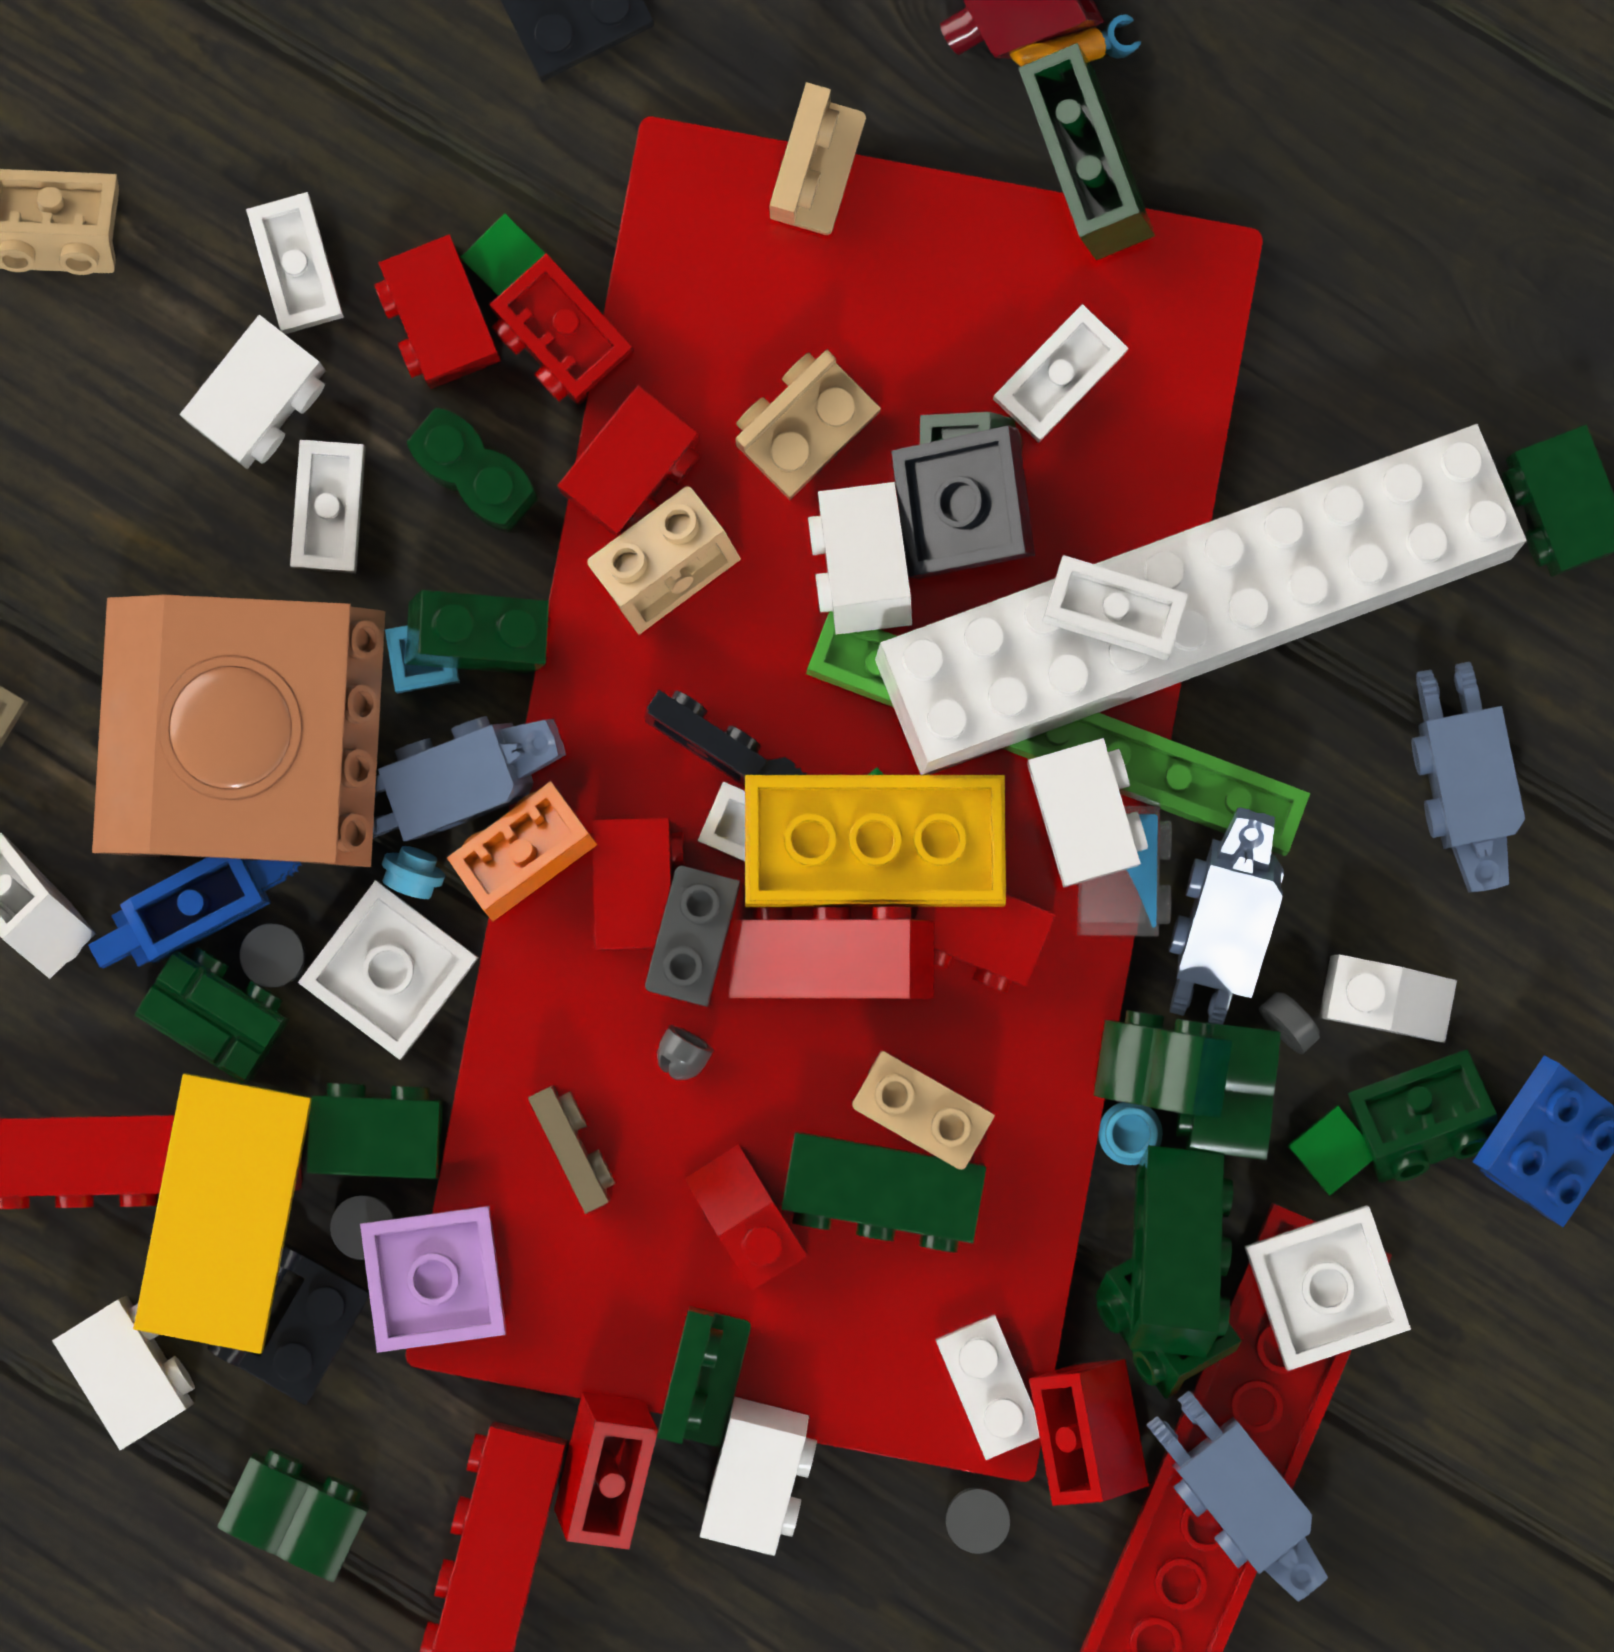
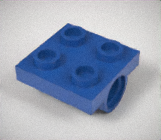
(1550, 1142)

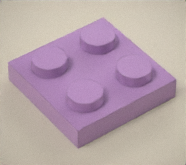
(433, 1279)

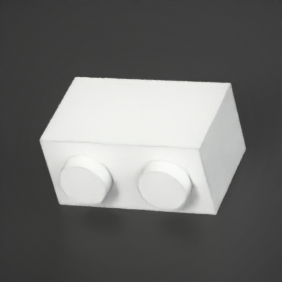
(255, 393)
(864, 558)
(1086, 812)
(125, 1373)
(756, 1477)

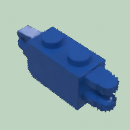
(189, 908)

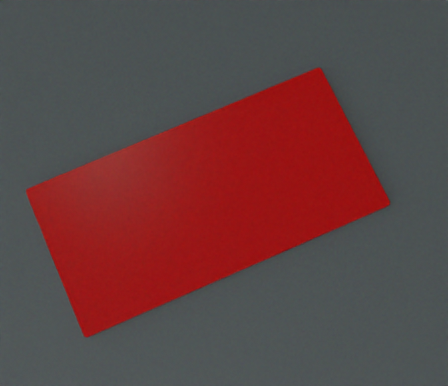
(930, 308)

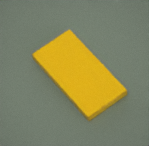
(875, 841)
(222, 1213)

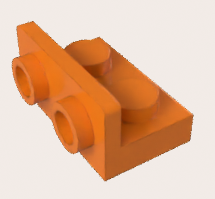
(521, 851)

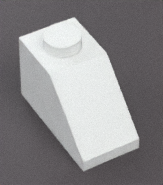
(36, 914)
(1387, 998)

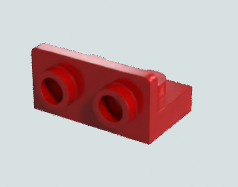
(559, 330)

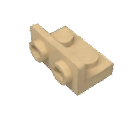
(816, 162)
(57, 221)
(805, 422)
(663, 559)
(922, 1110)

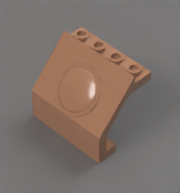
(239, 729)

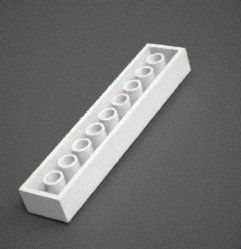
(1250, 587)

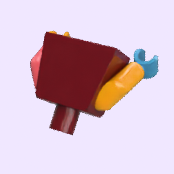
(1034, 29)

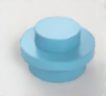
(412, 872)
(1128, 1131)

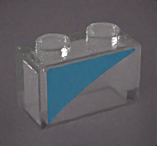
(1132, 899)

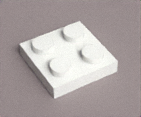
(388, 970)
(1327, 1287)

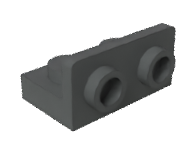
(692, 935)

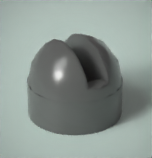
(682, 1053)

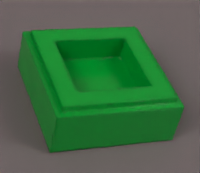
(502, 255)
(1331, 1150)

